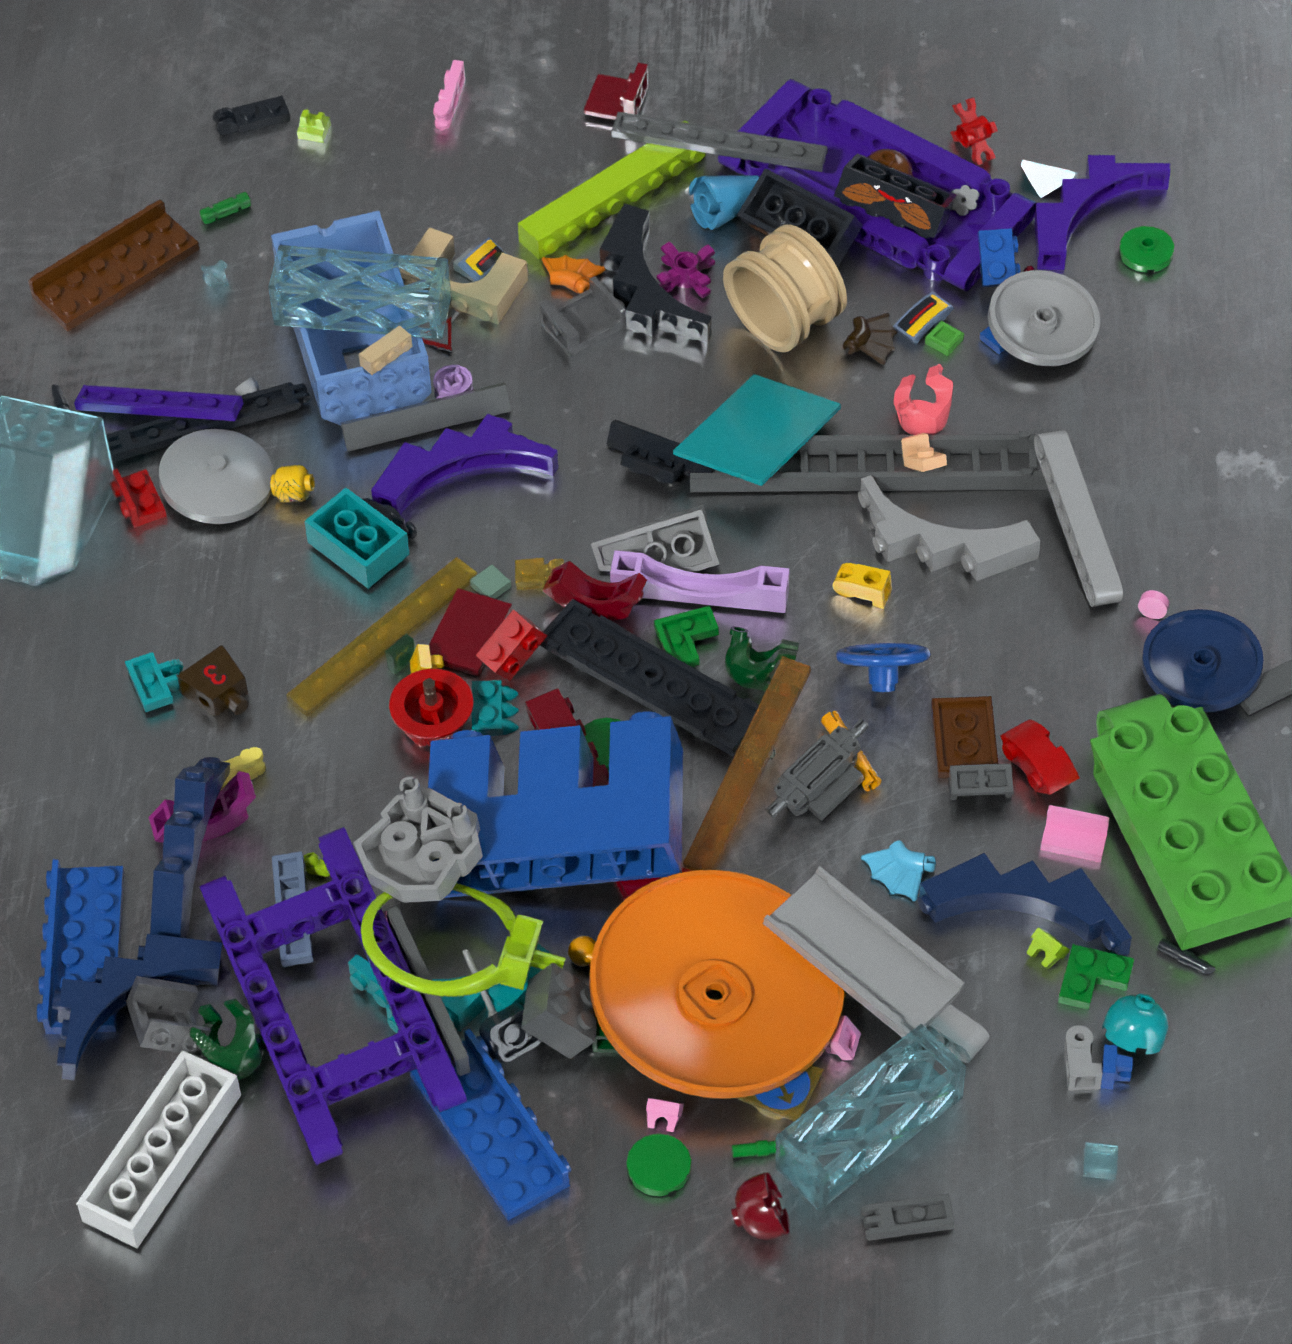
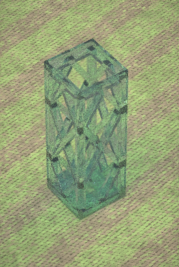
(293, 278)
(799, 1152)

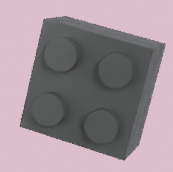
(559, 1011)

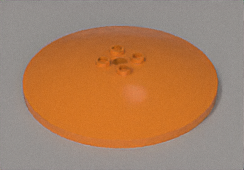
(698, 937)

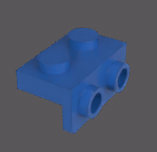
(997, 256)

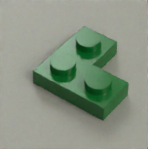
(680, 630)
(1092, 967)

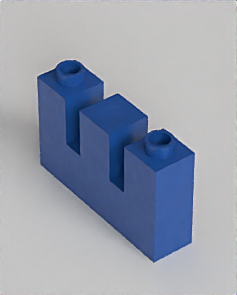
(558, 823)

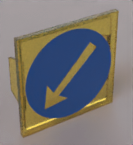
(789, 1099)

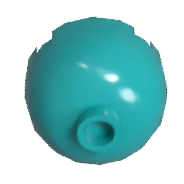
(1136, 1023)

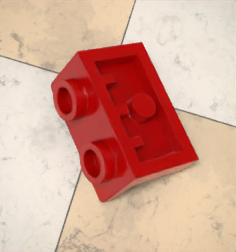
(138, 497)

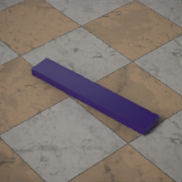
(158, 403)

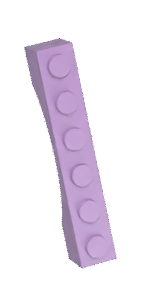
(754, 589)

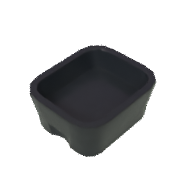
(505, 1036)

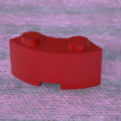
(1033, 752)

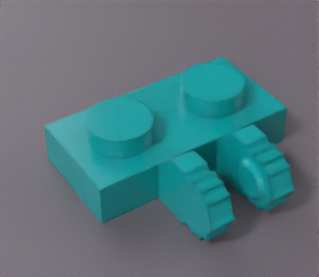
(150, 681)

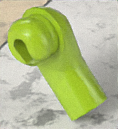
(314, 865)

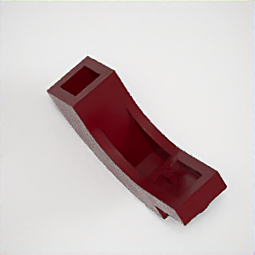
(604, 598)

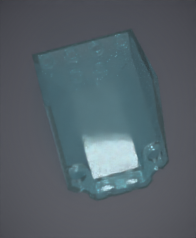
(50, 487)

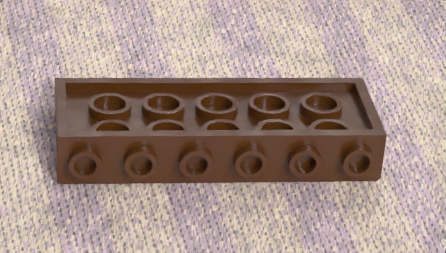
(112, 266)

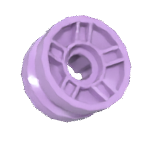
(452, 380)

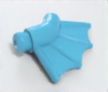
(899, 868)

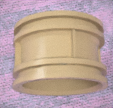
(785, 288)

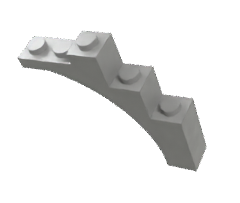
(980, 550)

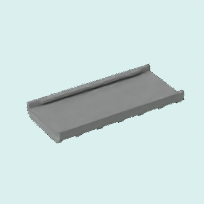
(864, 954)

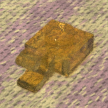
(534, 572)

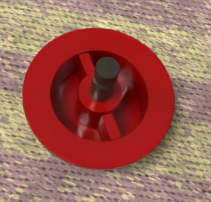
(431, 705)

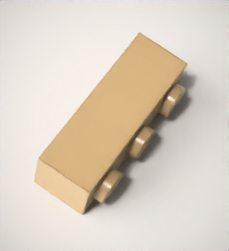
(385, 350)

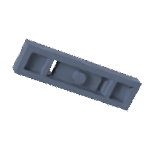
(290, 881)

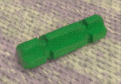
(225, 208)

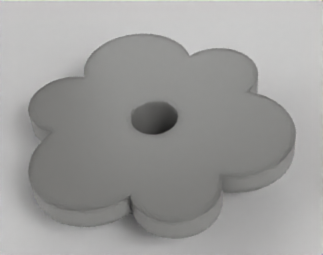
(965, 193)

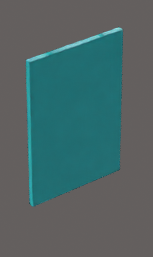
(757, 429)

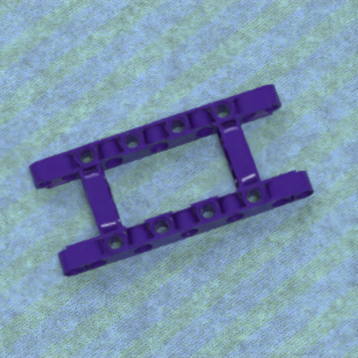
(350, 1072)

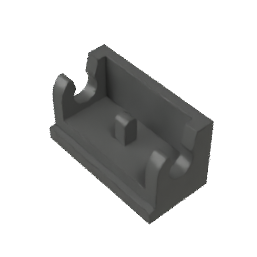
(980, 780)

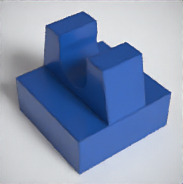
(1114, 1067)

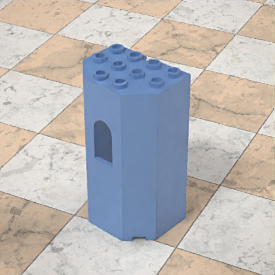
(354, 392)

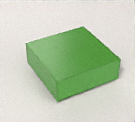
(944, 338)

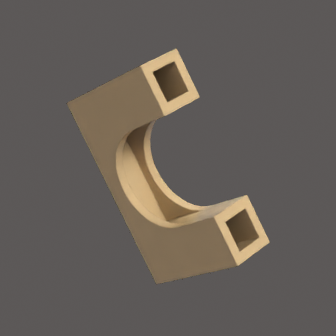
(484, 298)

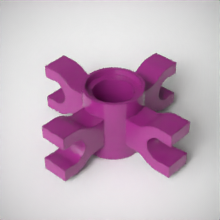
(686, 269)

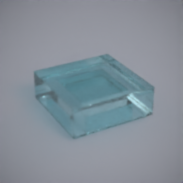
(1100, 1161)

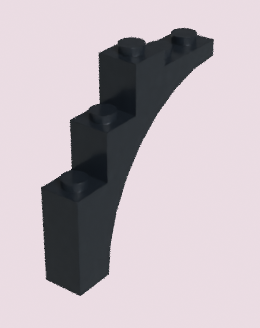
(633, 283)

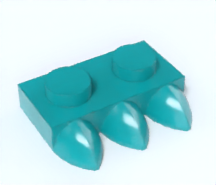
(492, 708)

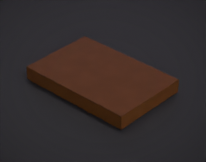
(963, 732)

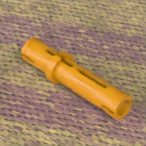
(863, 765)

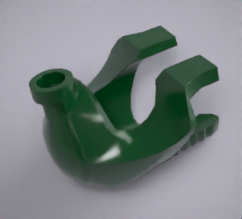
(751, 667)
(244, 1051)

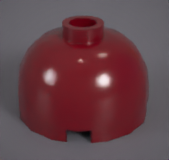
(760, 1208)

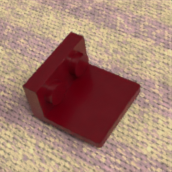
(617, 94)

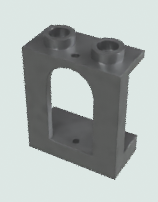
(166, 999)

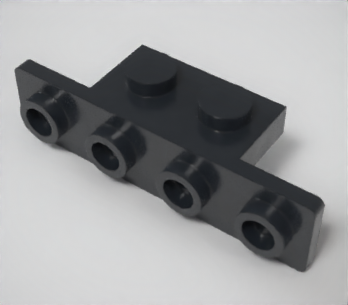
(650, 453)

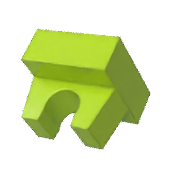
(313, 126)
(1046, 942)

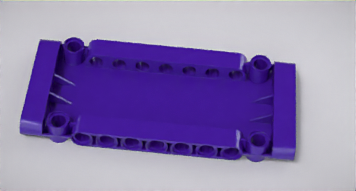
(848, 129)

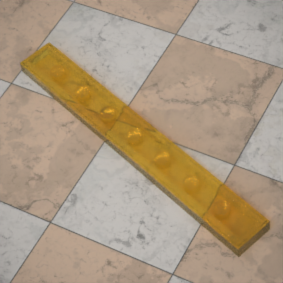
(380, 637)

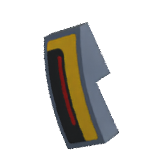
(481, 259)
(922, 317)

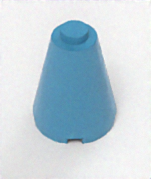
(719, 198)

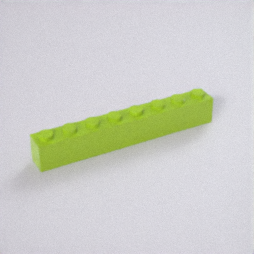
(602, 196)

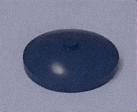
(1202, 660)

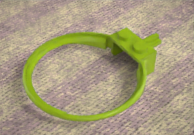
(513, 966)

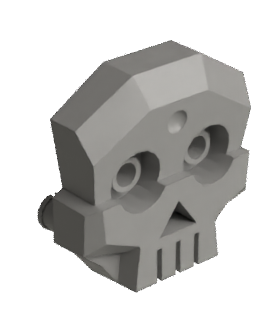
(431, 830)

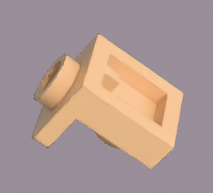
(919, 454)

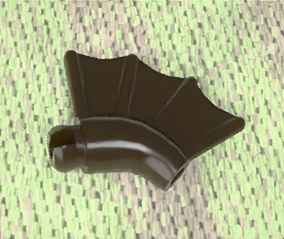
(872, 337)

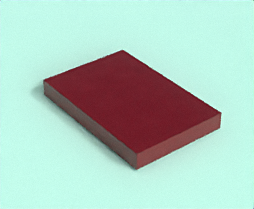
(466, 628)

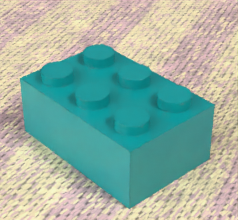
(357, 537)

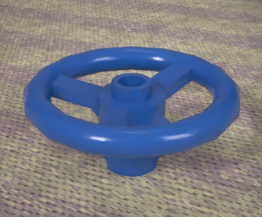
(883, 661)

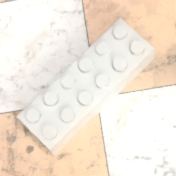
(159, 1149)

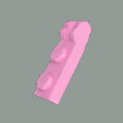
(449, 96)

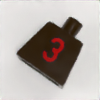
(215, 683)

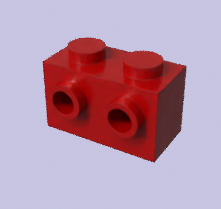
(511, 645)

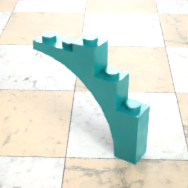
(460, 1008)

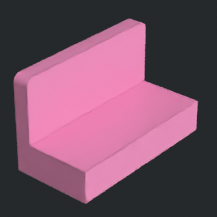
(1075, 833)

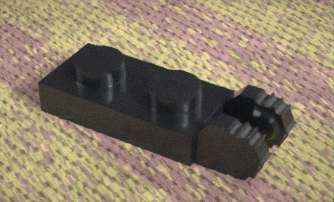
(251, 116)

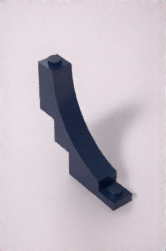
(1065, 901)

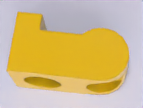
(863, 583)

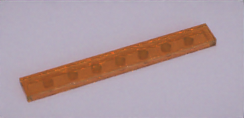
(747, 765)

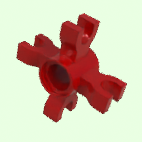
(974, 131)

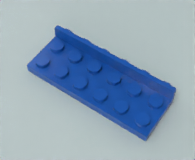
(80, 931)
(501, 1135)

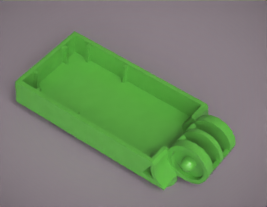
(1189, 821)

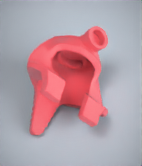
(920, 415)

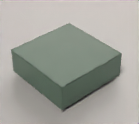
(490, 582)

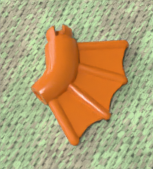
(571, 272)

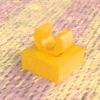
(422, 660)

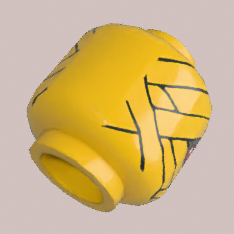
(292, 484)

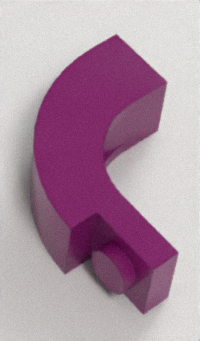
(226, 814)

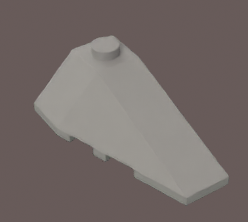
(675, 540)

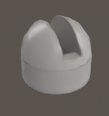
(247, 387)

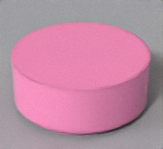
(1153, 604)

